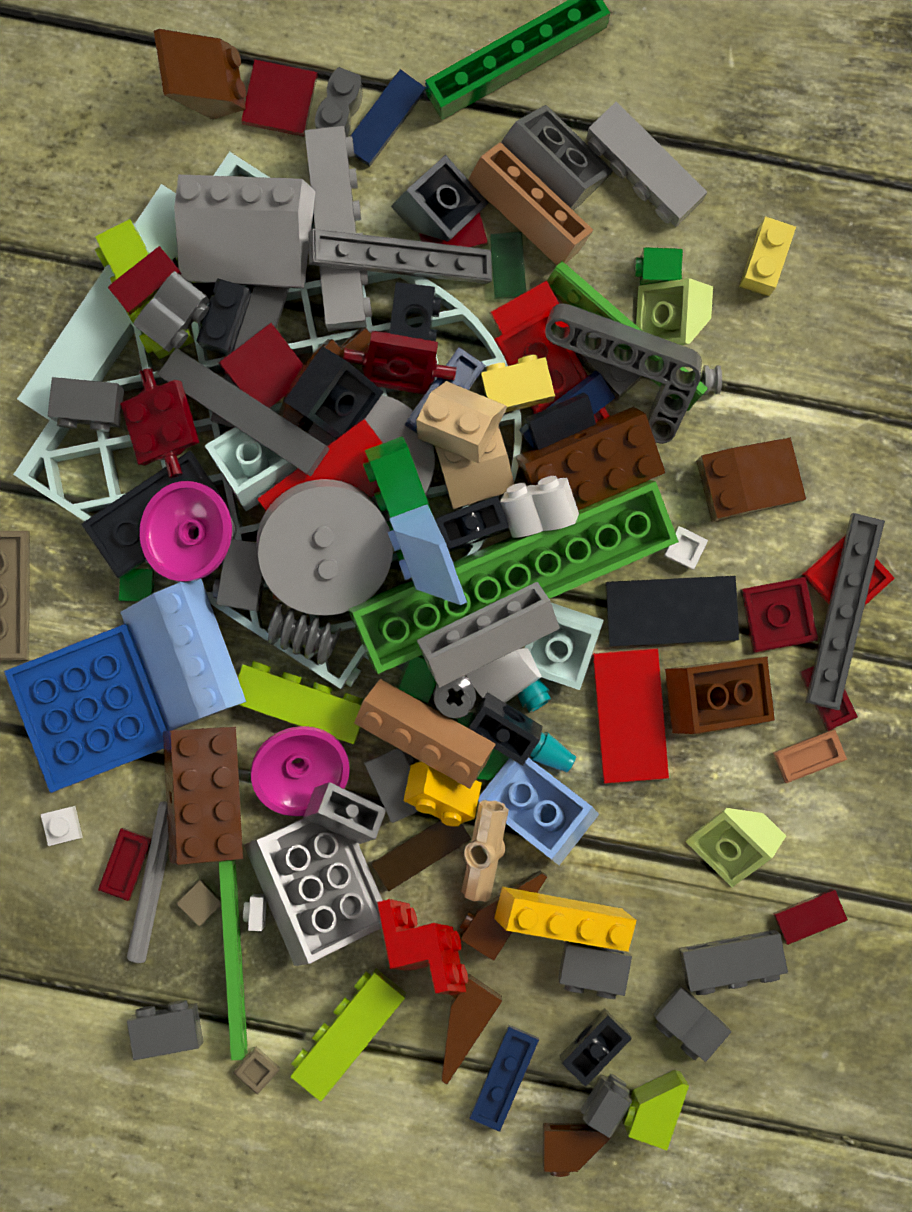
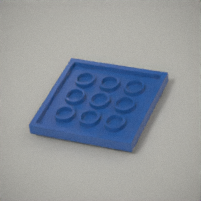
(88, 708)

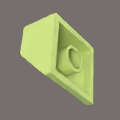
(674, 309)
(737, 843)

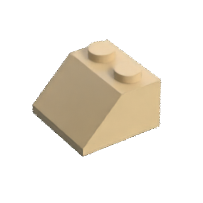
(459, 420)
(472, 481)

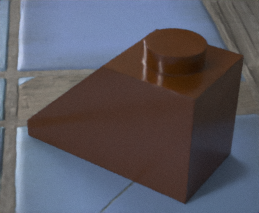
(569, 1146)

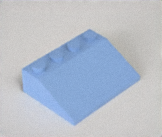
(183, 654)

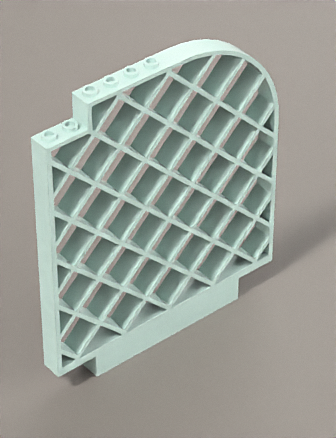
(104, 328)

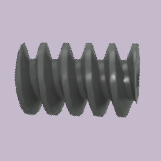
(302, 635)
(460, 706)

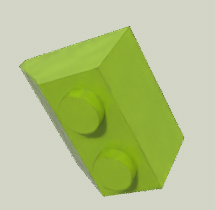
(656, 1109)

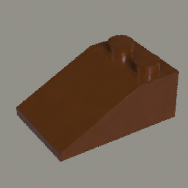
(200, 72)
(750, 478)
(719, 695)

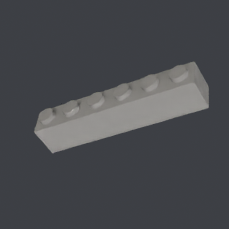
(336, 211)

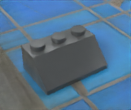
(556, 156)

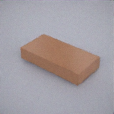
(809, 756)

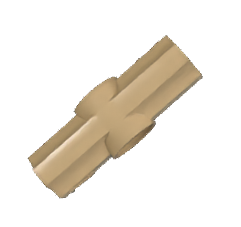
(480, 866)

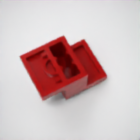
(422, 947)

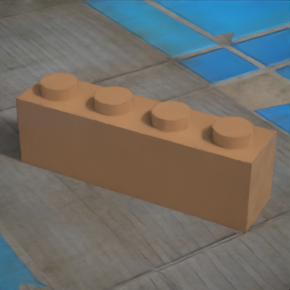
(529, 204)
(424, 733)

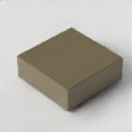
(199, 902)
(256, 1070)

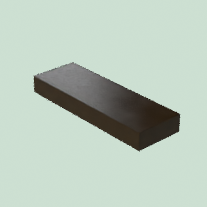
(419, 853)

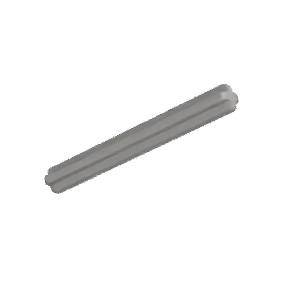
(150, 888)

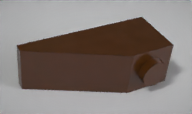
(481, 928)
(467, 1020)

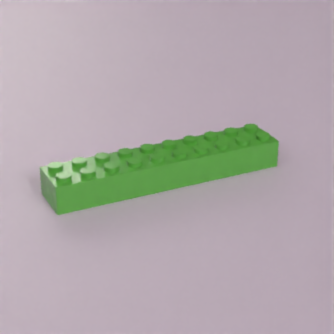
(560, 559)

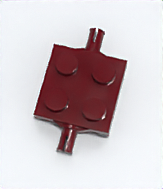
(400, 362)
(160, 423)

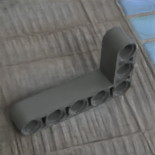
(633, 360)

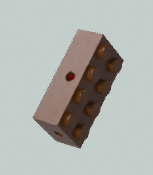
(599, 459)
(202, 795)

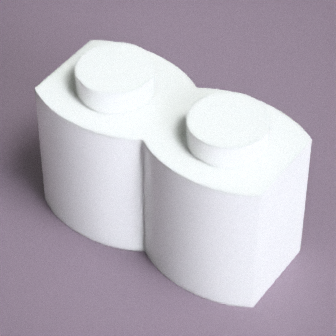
(539, 506)

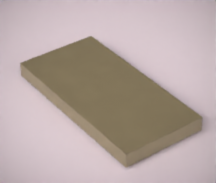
(14, 595)

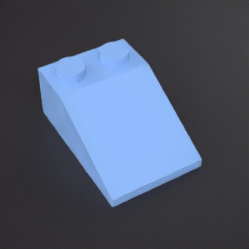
(425, 554)
(540, 808)

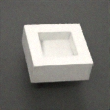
(688, 548)
(61, 825)
(255, 912)

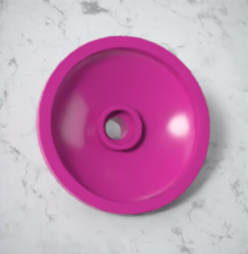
(170, 526)
(289, 785)

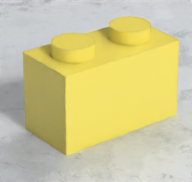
(767, 256)
(519, 384)

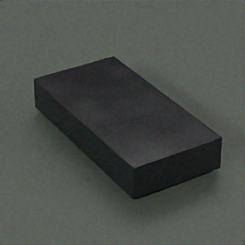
(561, 421)

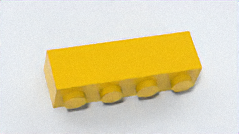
(564, 919)

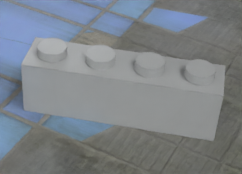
(645, 165)
(488, 634)

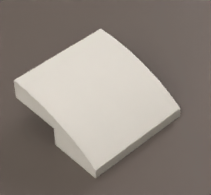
(506, 675)

